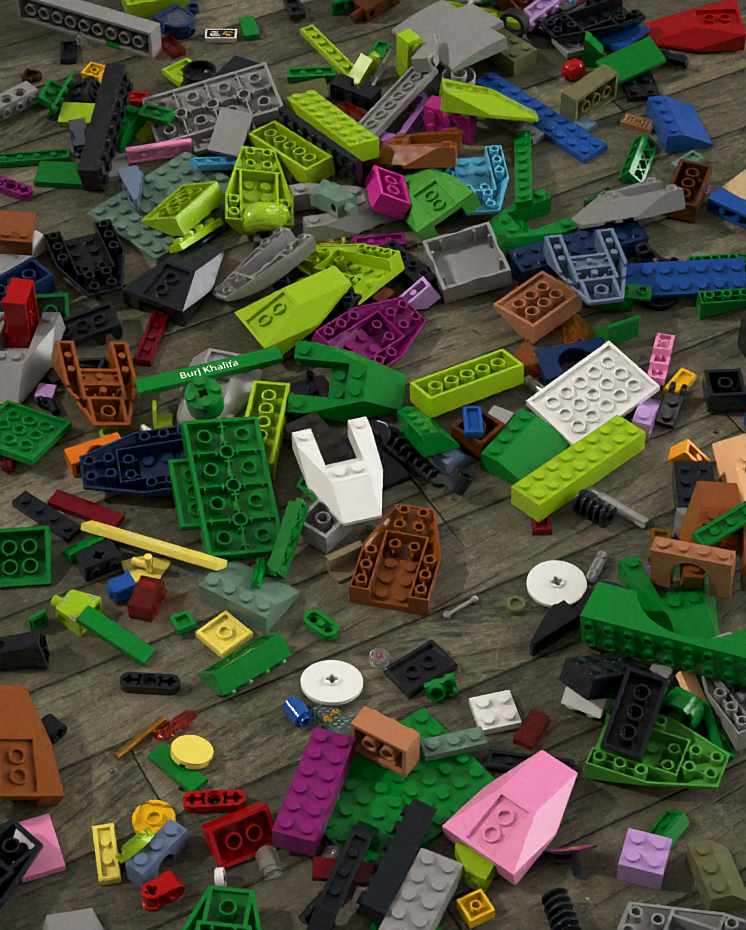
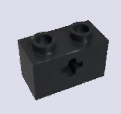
(98, 560)

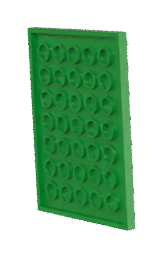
(379, 794)

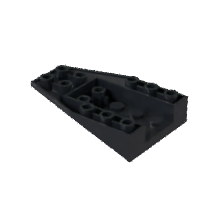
(90, 261)
(178, 282)

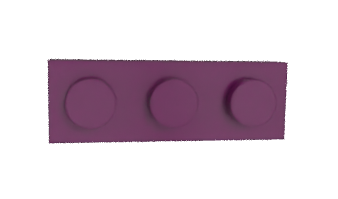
(380, 239)

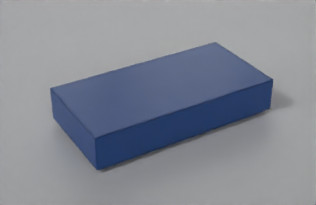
(473, 422)

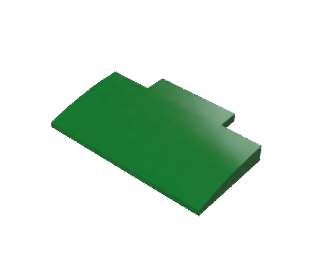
(225, 488)

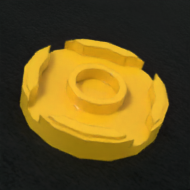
(152, 815)

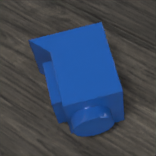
(120, 588)

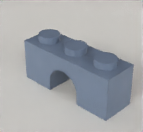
(168, 840)

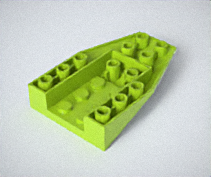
(481, 102)
(362, 264)
(294, 310)

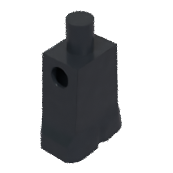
(24, 651)

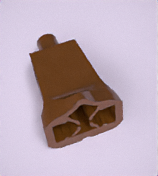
(371, 9)

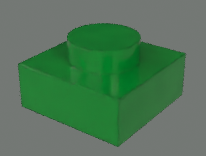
(183, 622)

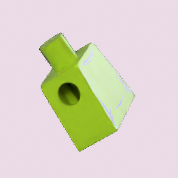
(71, 606)

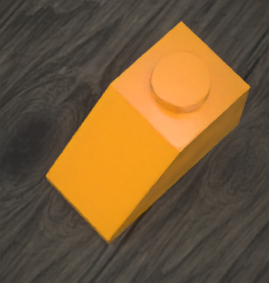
(686, 452)

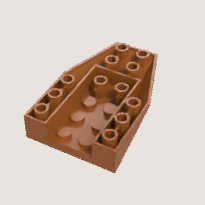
(399, 562)
(26, 751)

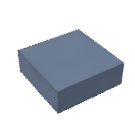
(586, 123)

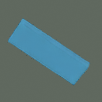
(212, 163)

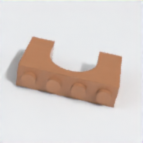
(715, 561)

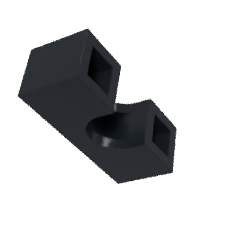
(343, 89)

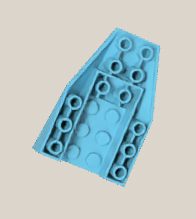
(485, 177)

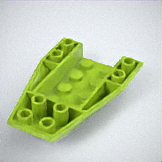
(253, 180)

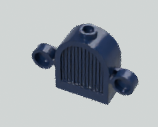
(177, 20)

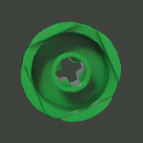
(204, 398)
(683, 707)

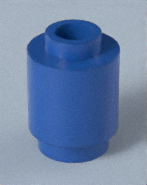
(297, 711)

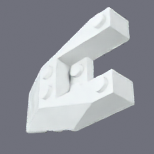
(347, 487)

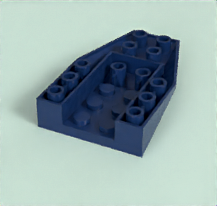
(134, 463)

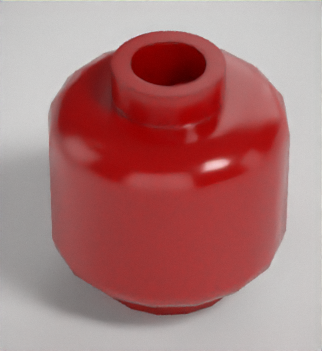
(573, 69)

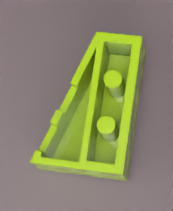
(406, 46)

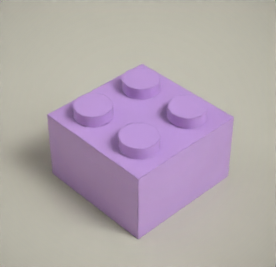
(644, 859)

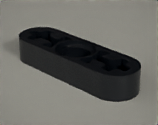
(135, 677)

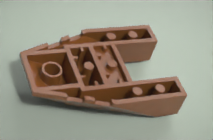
(420, 150)
(101, 394)
(706, 504)

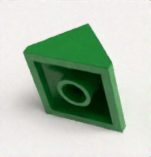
(619, 330)

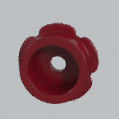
(8, 465)

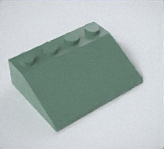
(232, 591)

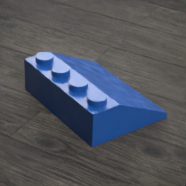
(676, 124)

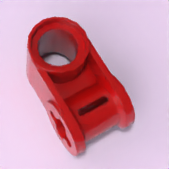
(162, 890)

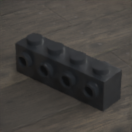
(413, 268)

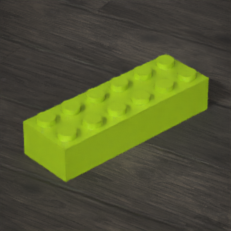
(295, 153)
(466, 383)
(269, 403)

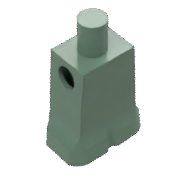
(333, 199)

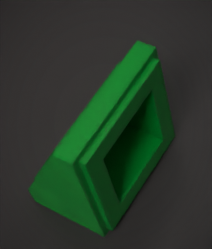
(37, 621)

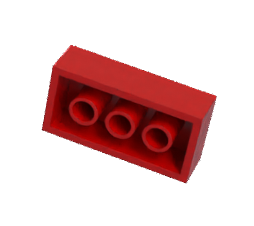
(20, 312)

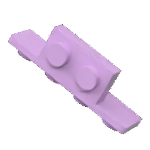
(540, 9)

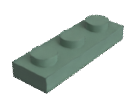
(453, 743)

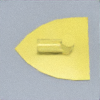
(146, 566)

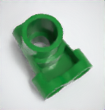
(439, 688)

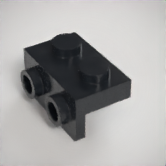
(86, 89)

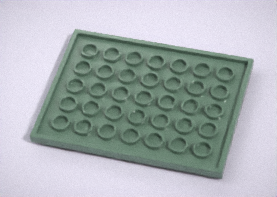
(156, 188)

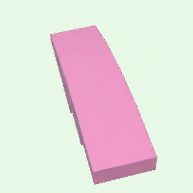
(661, 357)

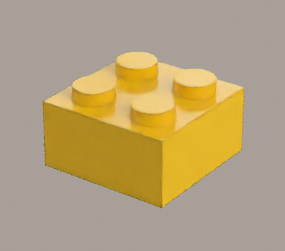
(93, 69)
(475, 908)

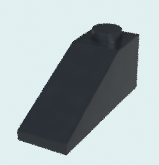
(556, 624)

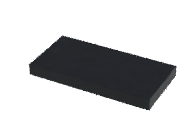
(393, 470)

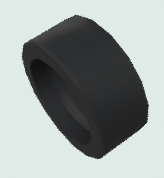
(520, 16)

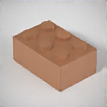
(386, 741)

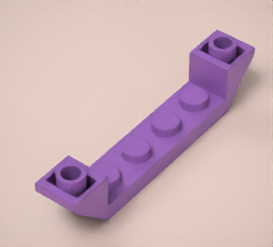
(415, 118)

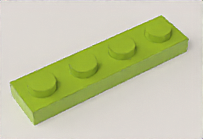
(192, 236)

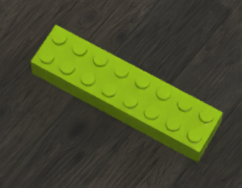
(334, 124)
(577, 468)

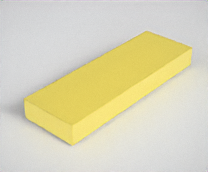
(105, 852)

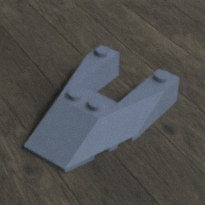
(592, 277)

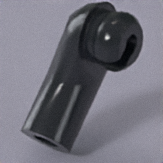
(48, 403)

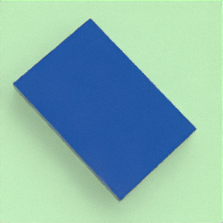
(624, 38)

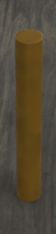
(139, 738)

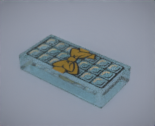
(331, 718)

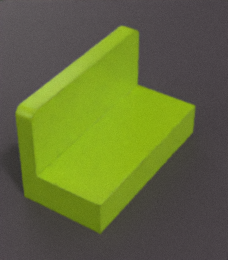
(161, 420)

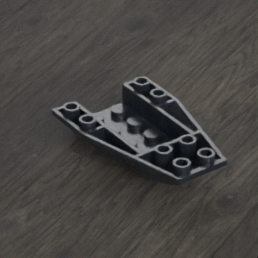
(596, 16)

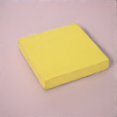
(224, 634)

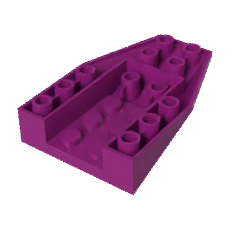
(374, 330)

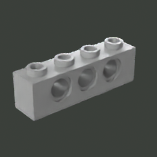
(17, 99)

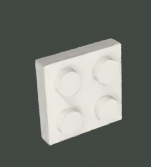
(495, 712)

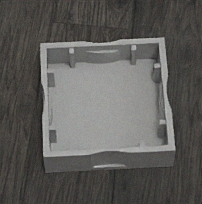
(467, 262)

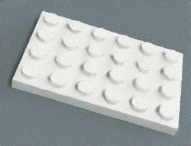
(592, 393)

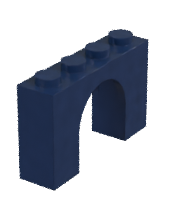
(554, 356)

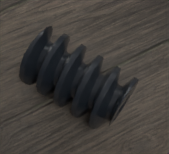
(593, 510)
(559, 910)

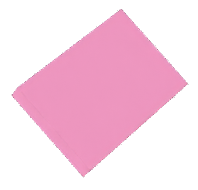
(50, 857)

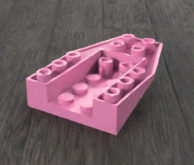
(515, 815)

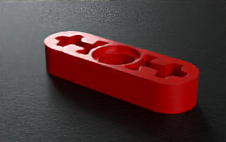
(198, 807)

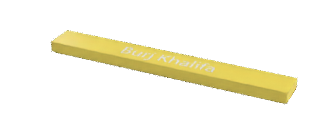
(154, 545)

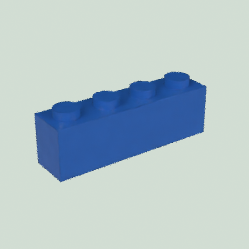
(728, 207)

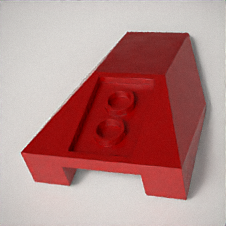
(701, 29)

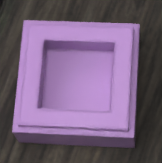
(46, 390)

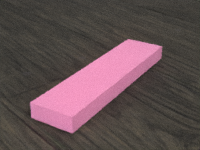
(158, 150)

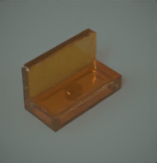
(576, 329)

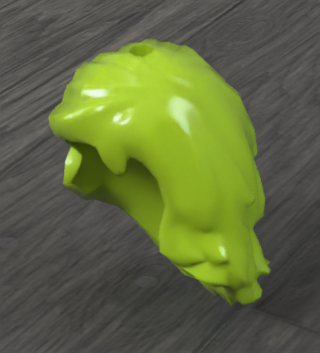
(265, 217)

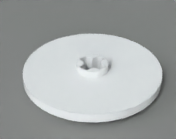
(569, 580)
(317, 686)

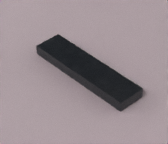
(504, 761)

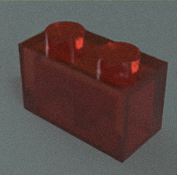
(146, 599)

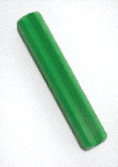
(258, 573)

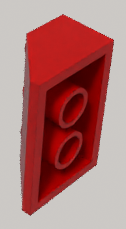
(239, 834)

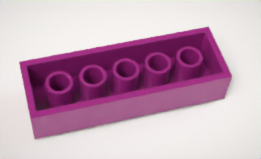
(314, 792)

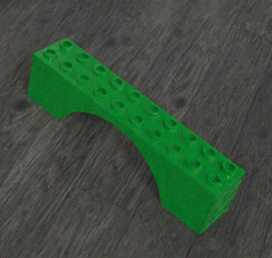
(618, 623)

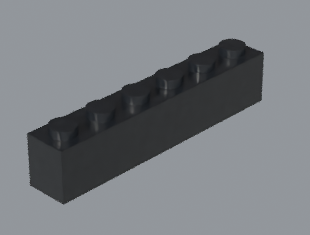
(396, 861)

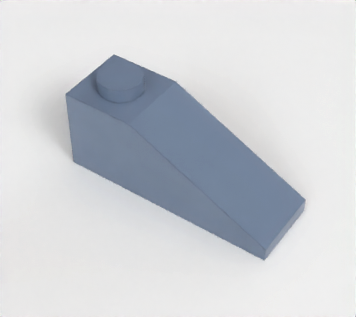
(131, 182)

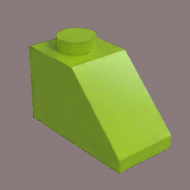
(476, 870)

